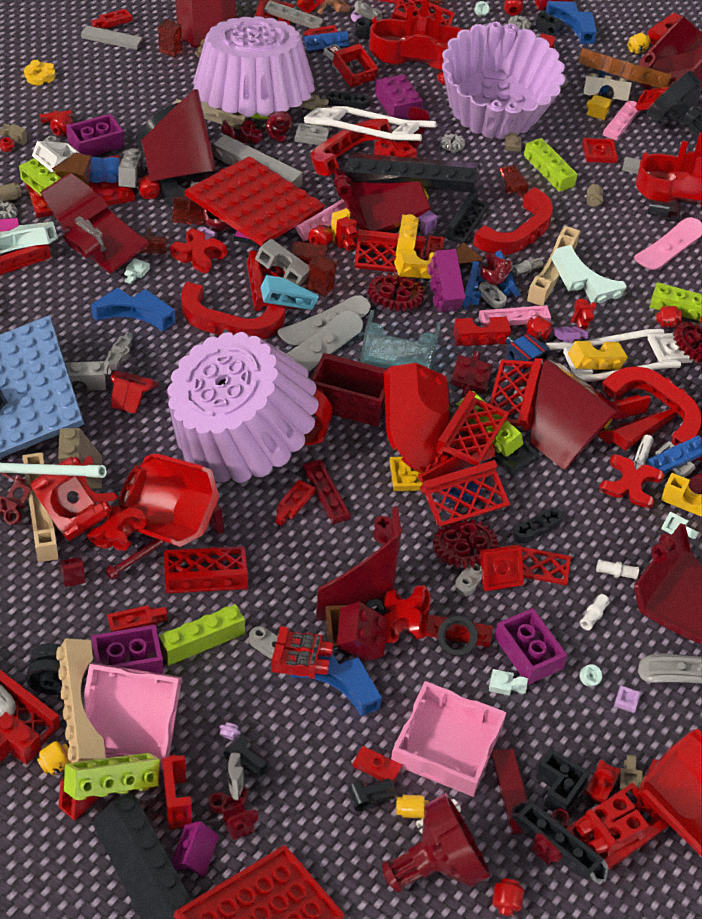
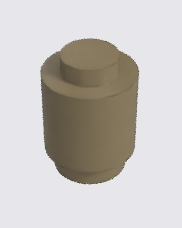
(10, 192)
(594, 195)

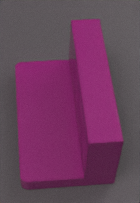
(195, 848)

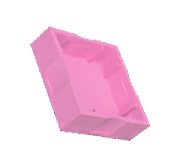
(132, 709)
(448, 738)

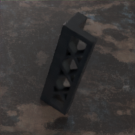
(462, 218)

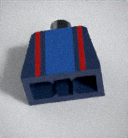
(526, 349)

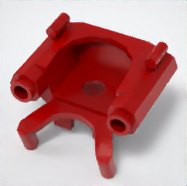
(70, 517)

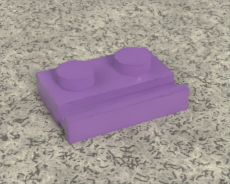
(568, 334)

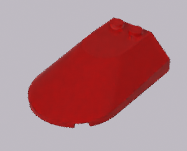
(416, 412)
(173, 496)
(676, 788)

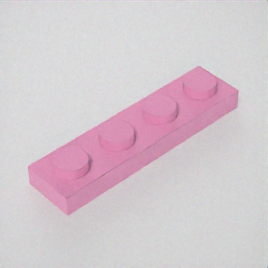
(621, 120)
(321, 218)
(515, 316)

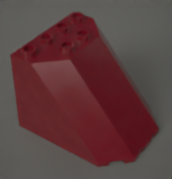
(200, 16)
(676, 52)

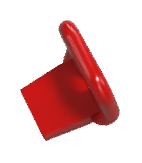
(128, 395)

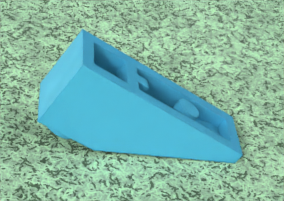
(285, 293)

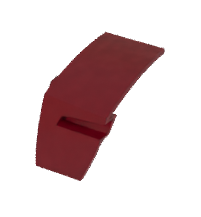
(73, 198)

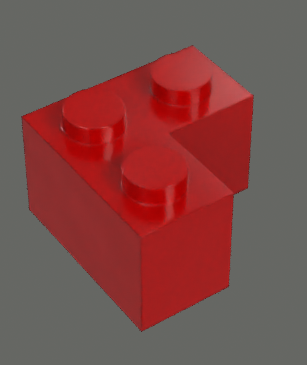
(18, 739)

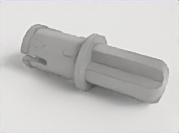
(527, 266)

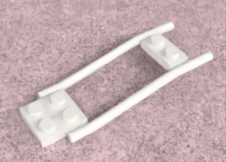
(330, 117)
(661, 343)

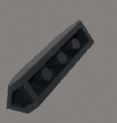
(574, 853)

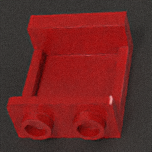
(178, 809)

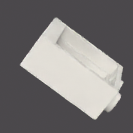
(52, 153)

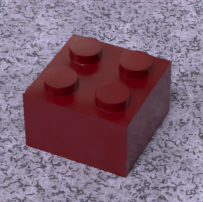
(362, 632)

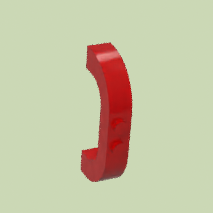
(325, 154)
(513, 242)
(215, 321)
(662, 388)

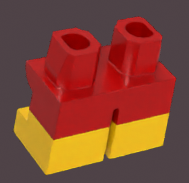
(344, 230)

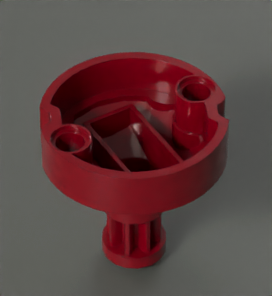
(444, 848)

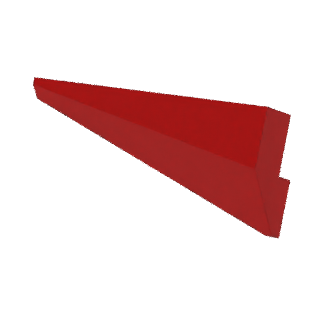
(629, 433)
(448, 463)

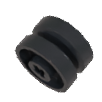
(44, 669)

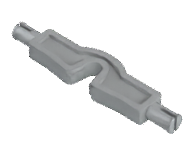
(119, 353)

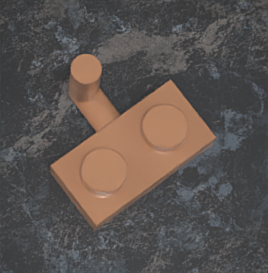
(339, 6)

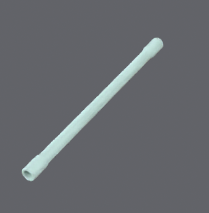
(94, 471)

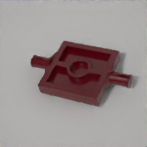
(471, 374)

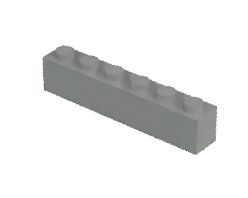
(233, 151)

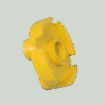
(39, 72)

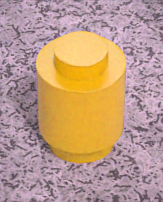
(411, 806)

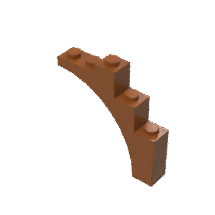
(623, 68)

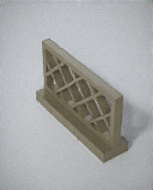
(218, 115)

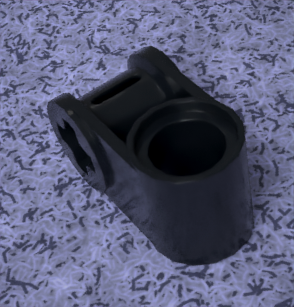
(546, 24)

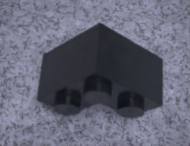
(564, 778)

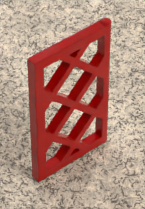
(548, 575)

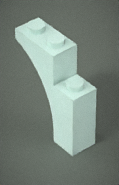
(27, 236)
(578, 276)

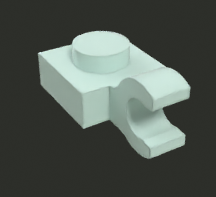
(136, 269)
(672, 522)
(503, 683)

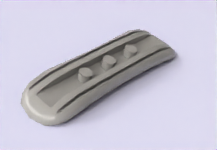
(301, 331)
(327, 339)
(671, 668)

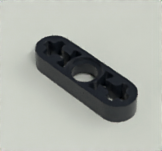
(340, 99)
(533, 532)

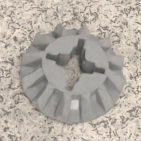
(521, 22)
(457, 145)
(11, 210)

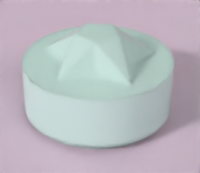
(482, 8)
(590, 675)

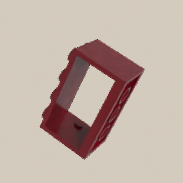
(352, 388)

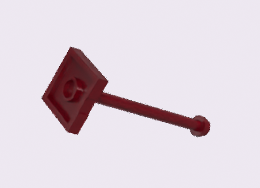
(216, 523)

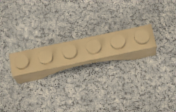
(547, 279)
(42, 523)
(83, 739)

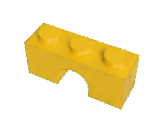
(407, 233)
(410, 265)
(609, 357)
(679, 494)

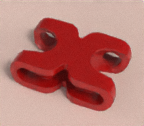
(198, 250)
(631, 481)
(118, 528)
(407, 613)

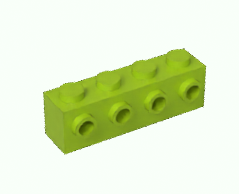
(550, 165)
(37, 175)
(685, 300)
(508, 438)
(201, 634)
(111, 775)

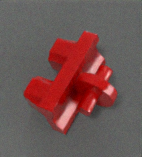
(583, 313)
(602, 782)

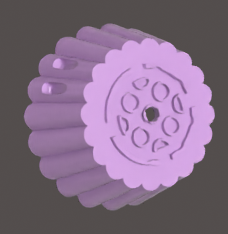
(253, 67)
(501, 68)
(251, 418)

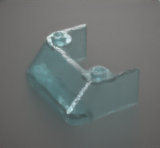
(393, 351)

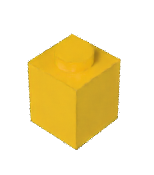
(598, 107)

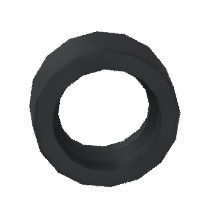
(457, 620)

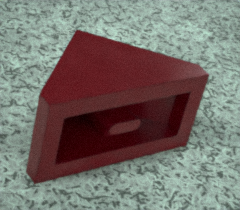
(72, 571)

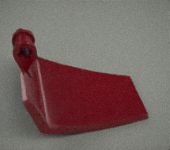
(180, 142)
(380, 204)
(567, 414)
(372, 576)
(673, 586)

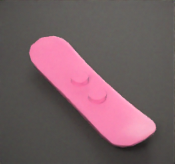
(671, 244)

